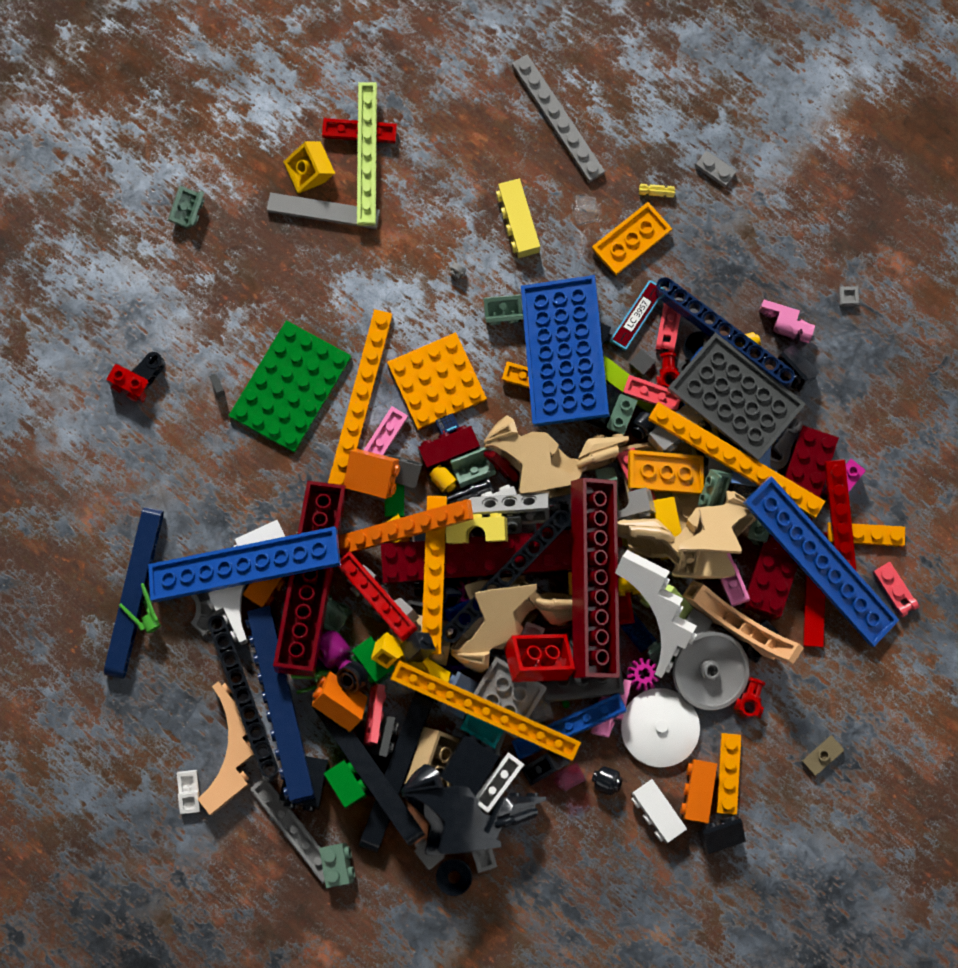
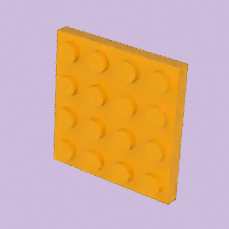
(436, 381)

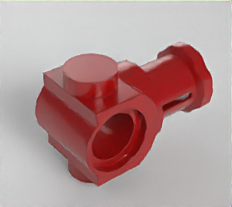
(667, 371)
(753, 697)

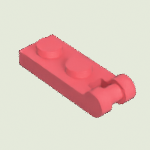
(668, 328)
(895, 589)

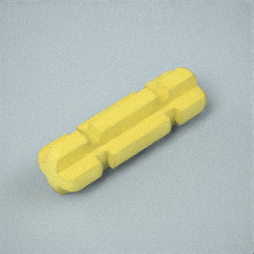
(657, 190)

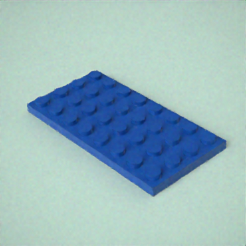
(564, 351)

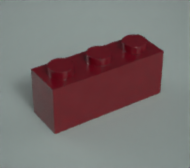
(448, 447)

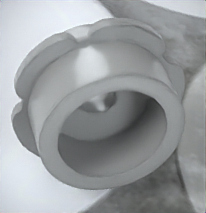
(457, 270)

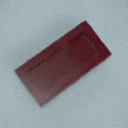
(501, 465)

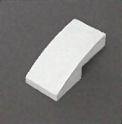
(188, 791)

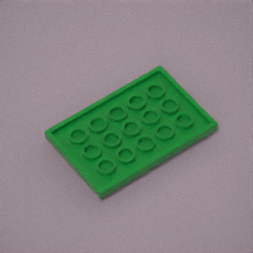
(290, 386)

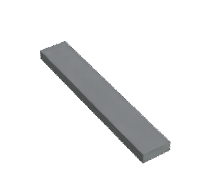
(315, 209)
(290, 825)

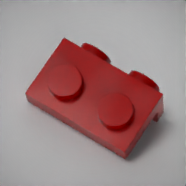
(128, 382)

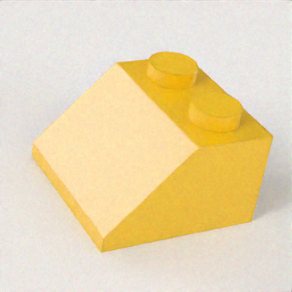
(309, 166)

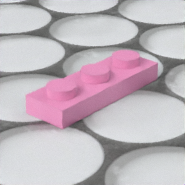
(386, 431)

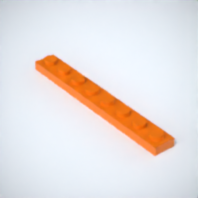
(406, 527)

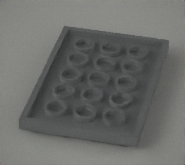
(736, 397)

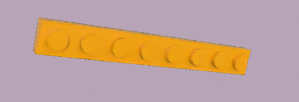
(434, 578)

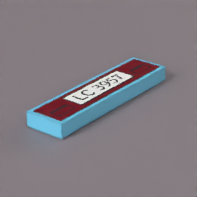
(636, 316)

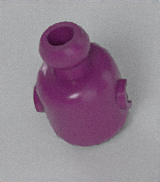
(334, 650)

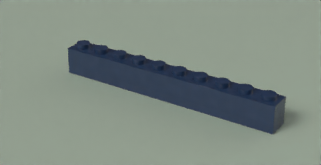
(281, 707)

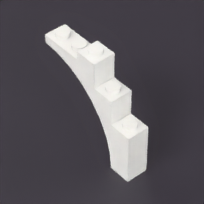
(651, 583)
(231, 598)

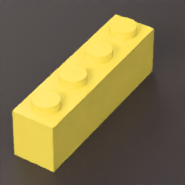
(518, 218)

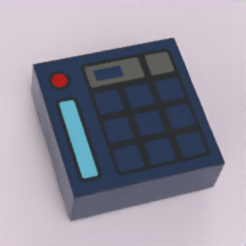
(447, 424)

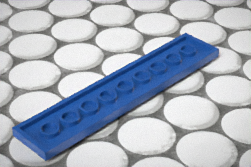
(821, 561)
(244, 564)

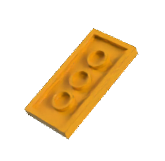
(631, 238)
(665, 472)

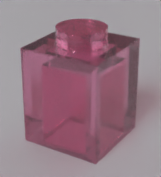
(569, 777)

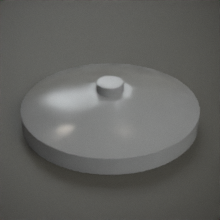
(711, 671)

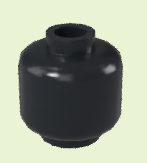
(641, 426)
(607, 780)

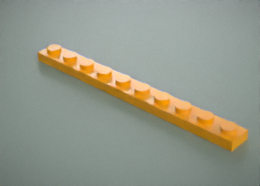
(361, 394)
(731, 457)
(485, 710)

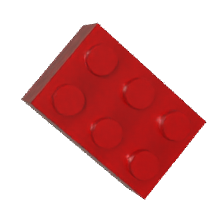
(539, 657)

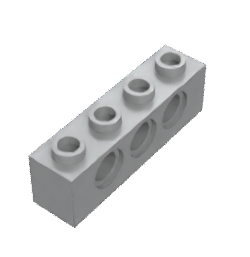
(531, 507)

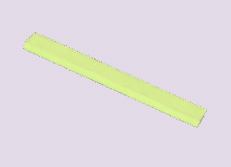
(366, 154)

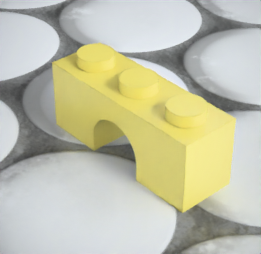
(494, 527)

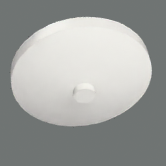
(660, 728)

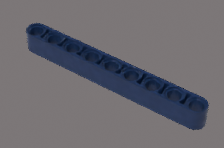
(720, 324)
(132, 595)

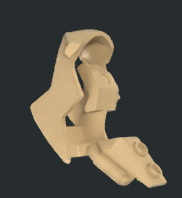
(542, 463)
(702, 544)
(502, 617)

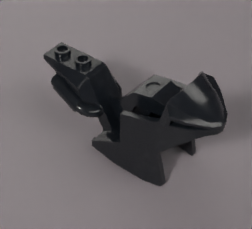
(454, 813)

